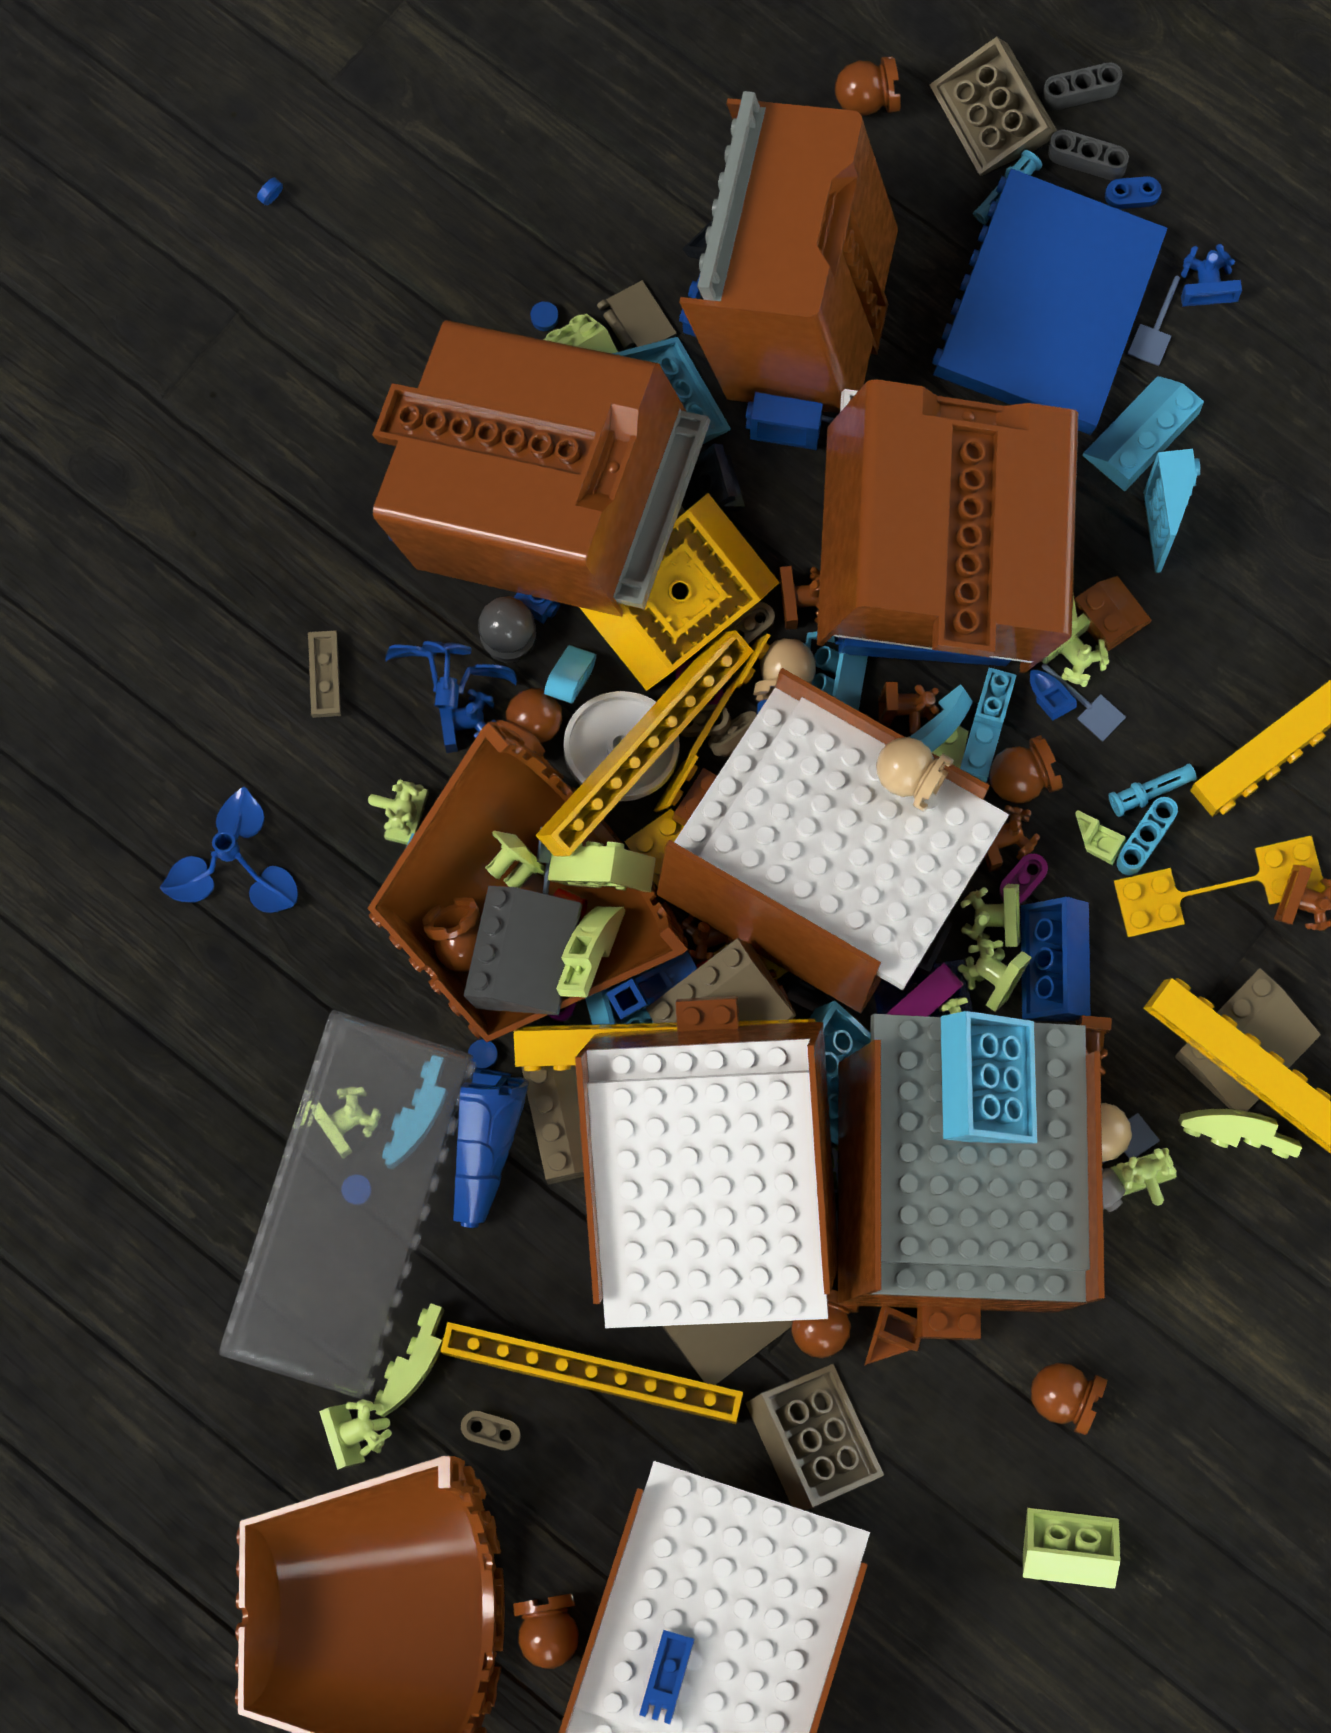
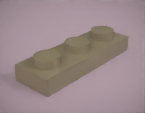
(324, 674)

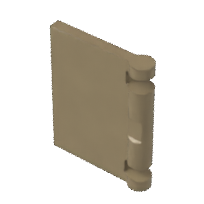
(636, 317)

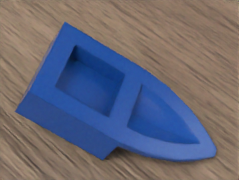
(1051, 694)

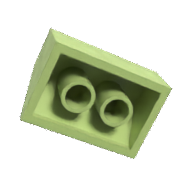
(1071, 1548)

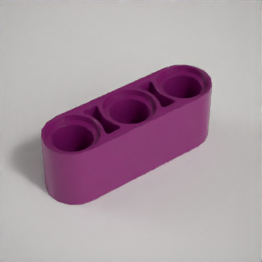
(929, 994)

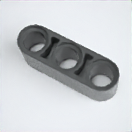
(1091, 77)
(1079, 144)

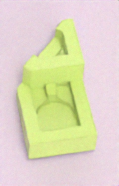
(1098, 839)

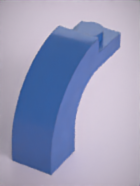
(644, 990)

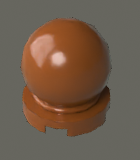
(868, 87)
(533, 718)
(1022, 772)
(454, 933)
(824, 1336)
(1065, 1395)
(548, 1632)

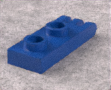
(667, 1675)

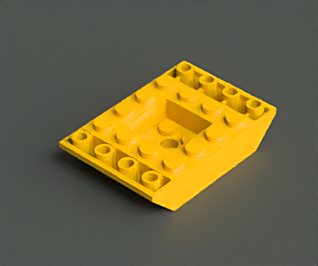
(722, 584)

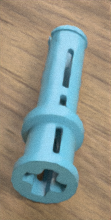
(1027, 164)
(1140, 797)

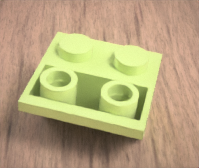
(584, 333)

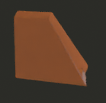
(893, 1335)

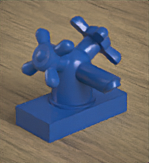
(1210, 287)
(464, 718)

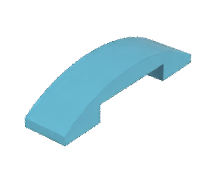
(942, 726)

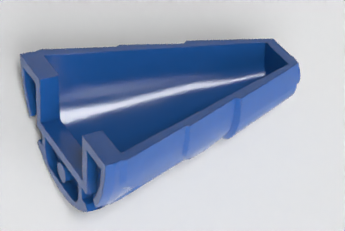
(486, 1131)

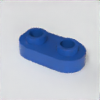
(1134, 193)

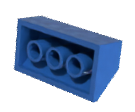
(1059, 972)

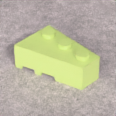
(603, 866)

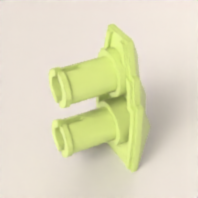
(513, 850)

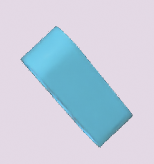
(570, 674)
(1152, 823)

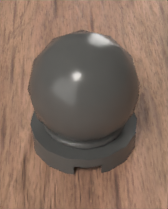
(507, 629)

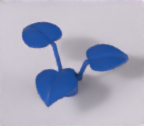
(447, 689)
(243, 817)

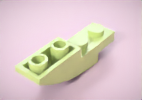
(585, 949)
(1229, 1125)
(407, 1375)

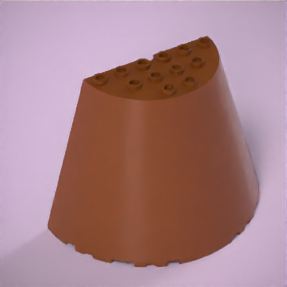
(446, 859)
(373, 1607)

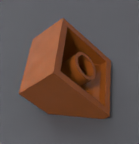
(1111, 612)

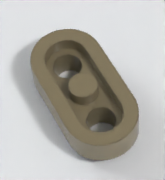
(749, 627)
(702, 718)
(726, 743)
(491, 1430)

